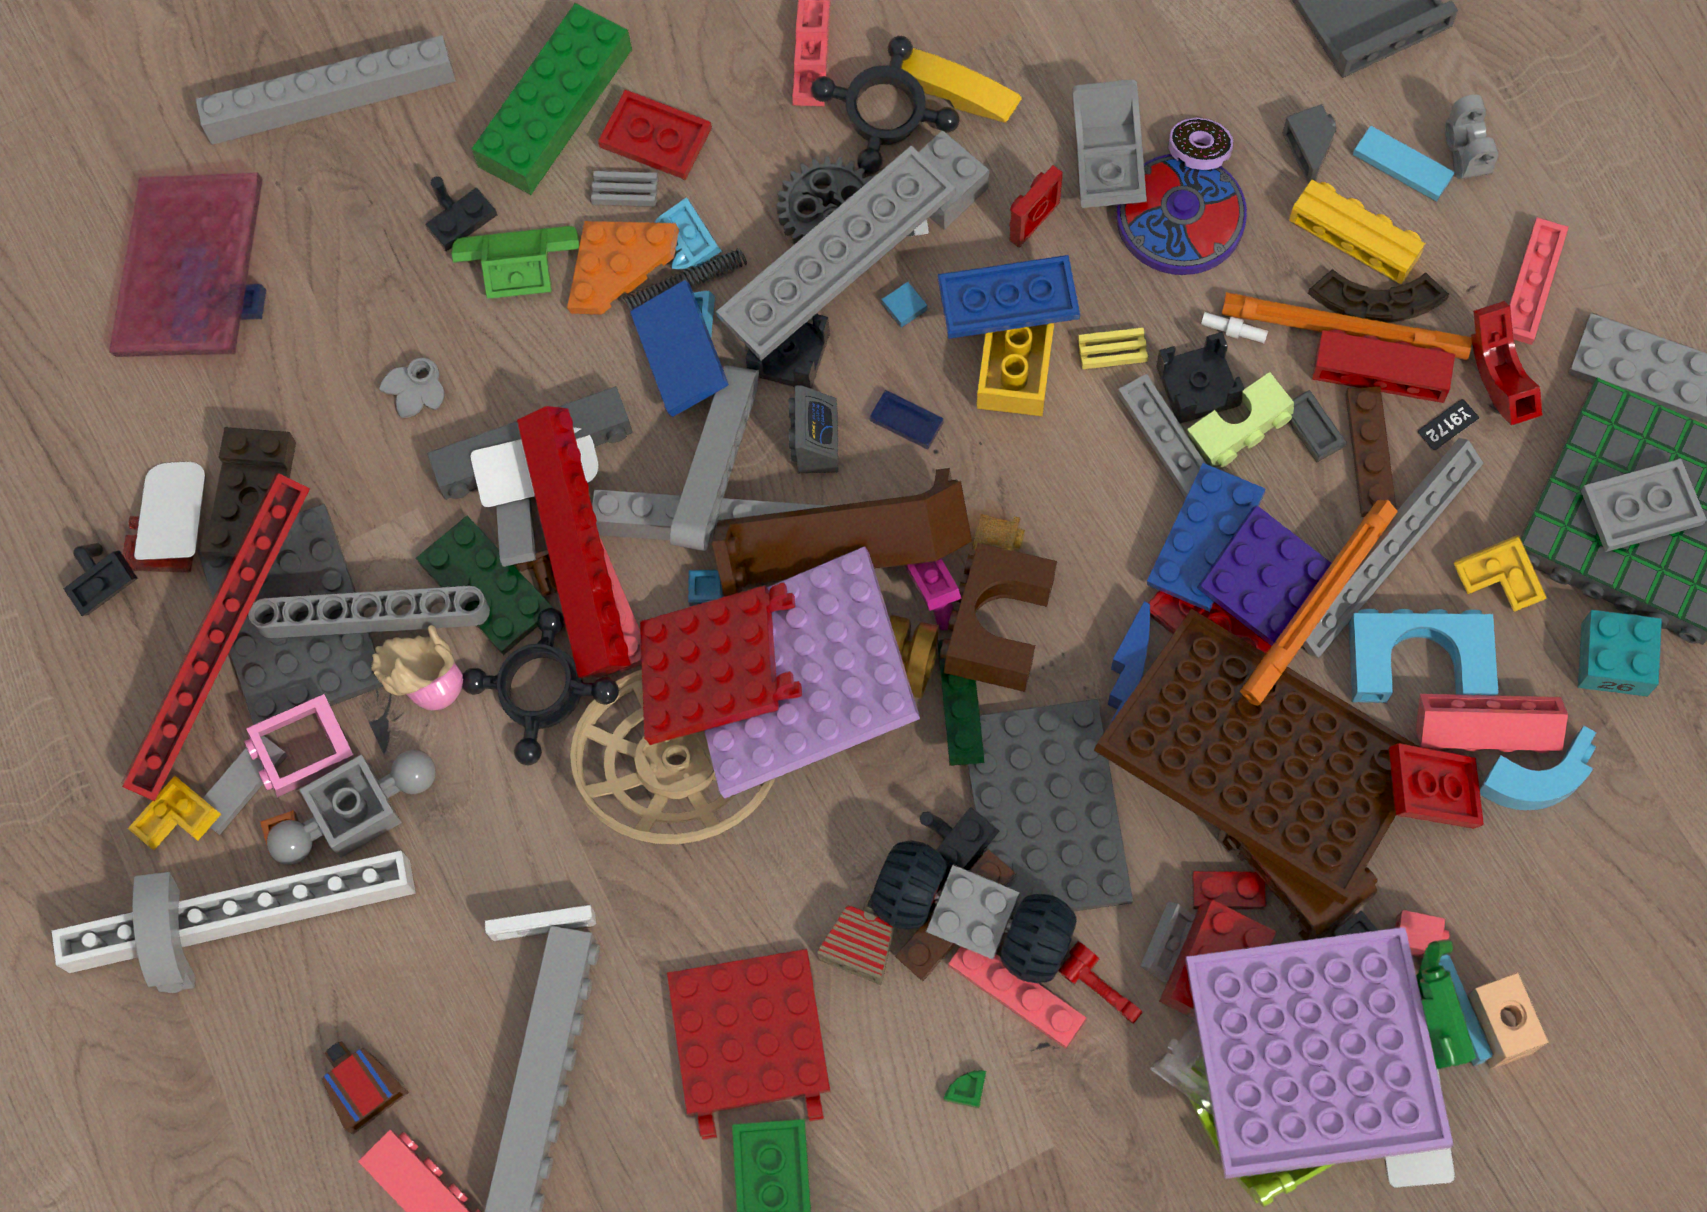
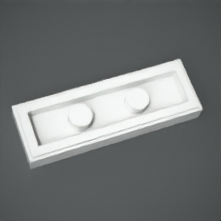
(540, 922)

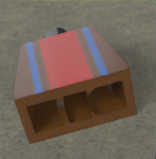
(359, 1086)

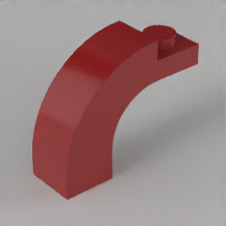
(1499, 366)

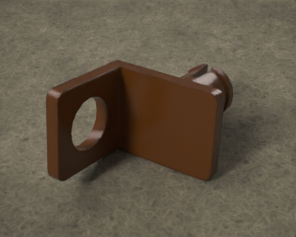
(542, 571)

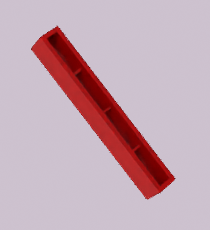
(573, 542)

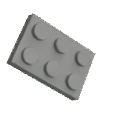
(1643, 505)

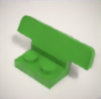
(516, 260)

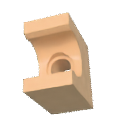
(1505, 1041)

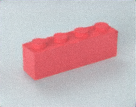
(1491, 722)
(410, 1179)

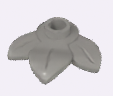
(414, 392)

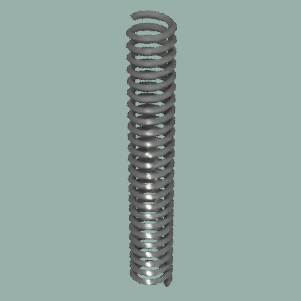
(669, 282)

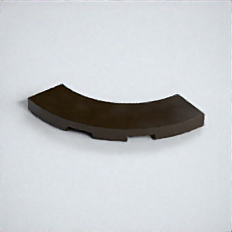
(1379, 305)

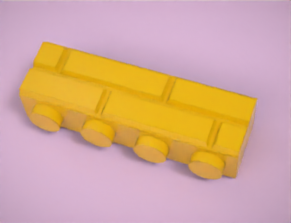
(1357, 231)

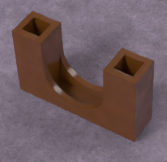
(991, 576)

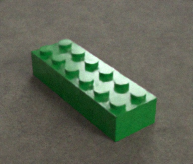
(552, 98)

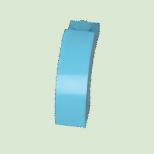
(1532, 789)

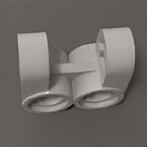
(1466, 136)

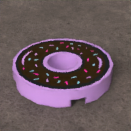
(1204, 131)

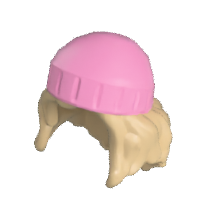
(420, 669)

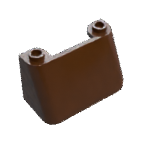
(1315, 910)

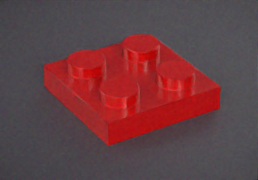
(1033, 208)

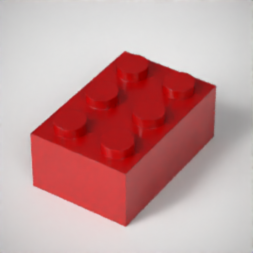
(1212, 931)

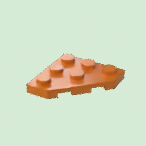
(616, 261)

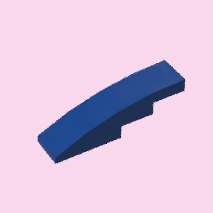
(1130, 659)

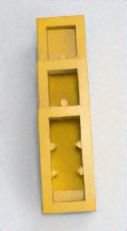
(962, 86)

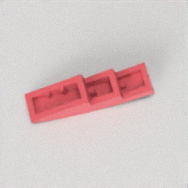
(810, 49)

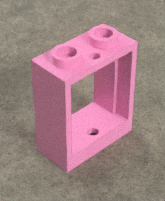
(332, 730)

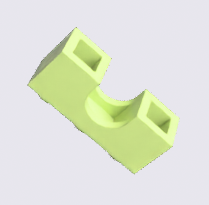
(1221, 441)

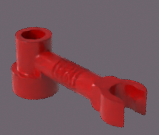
(1079, 967)

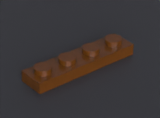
(1369, 447)
(926, 950)

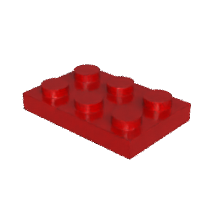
(655, 134)
(1435, 786)

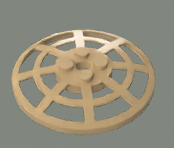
(654, 774)

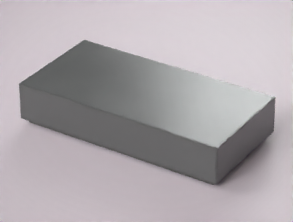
(1315, 427)

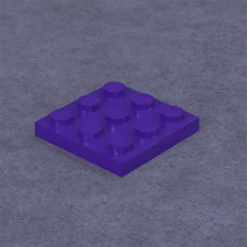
(1263, 575)

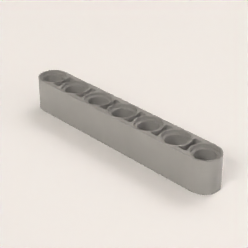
(714, 459)
(355, 604)

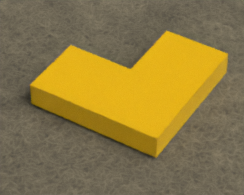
(1503, 563)
(174, 806)

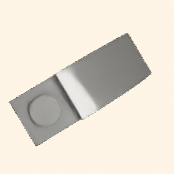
(158, 933)

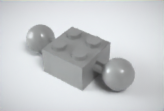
(350, 806)

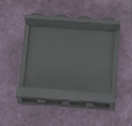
(1371, 30)

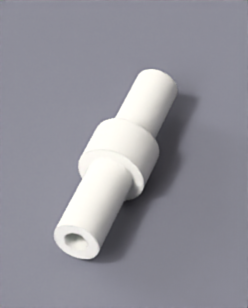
(1234, 327)

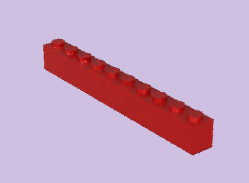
(215, 637)

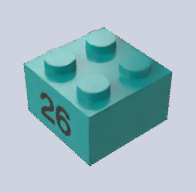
(1619, 653)

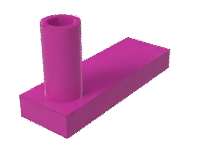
(935, 588)

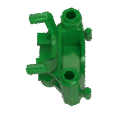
(1442, 1009)

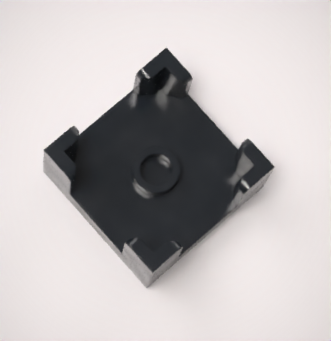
(796, 358)
(1199, 380)

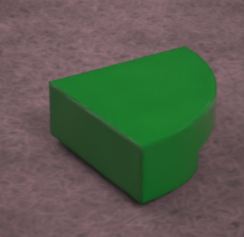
(967, 1089)

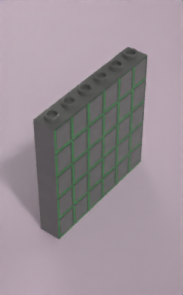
(1653, 578)

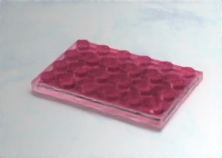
(186, 265)

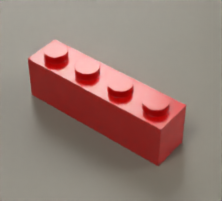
(1393, 366)

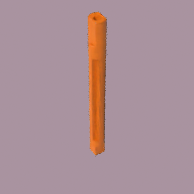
(1317, 320)
(1318, 602)

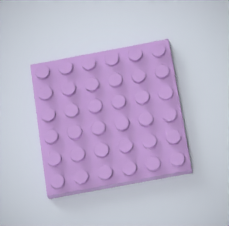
(849, 675)
(1317, 1053)

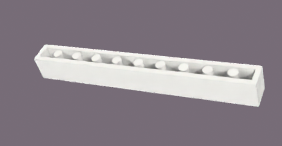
(244, 909)

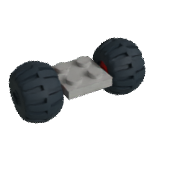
(973, 911)

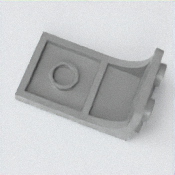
(1109, 143)

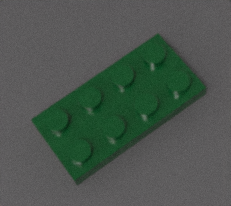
(471, 559)

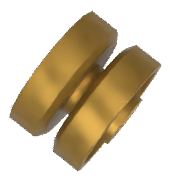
(917, 654)

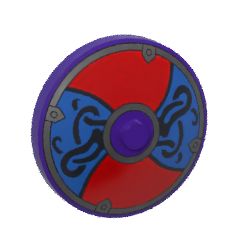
(1188, 219)

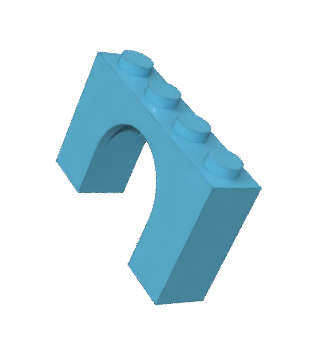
(1465, 637)

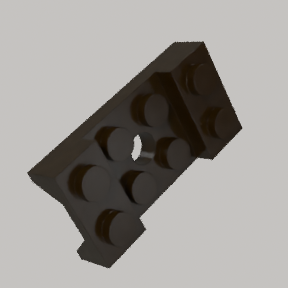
(248, 465)

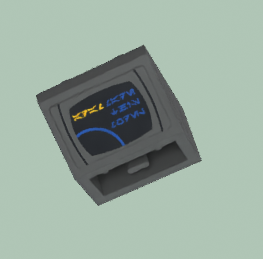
(813, 431)

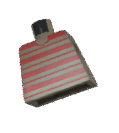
(859, 943)

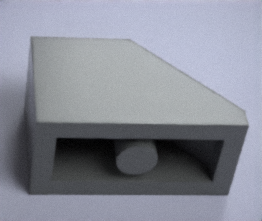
(1310, 138)

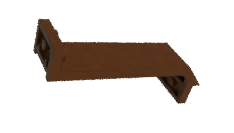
(891, 529)

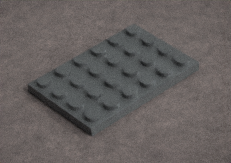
(293, 670)
(1052, 804)

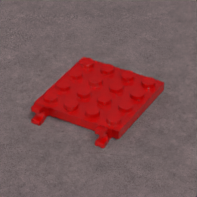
(713, 664)
(748, 1035)

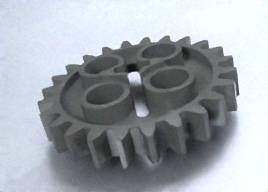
(842, 183)

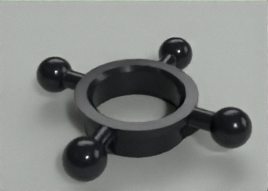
(899, 49)
(602, 690)

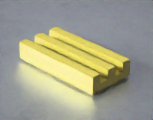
(1110, 337)

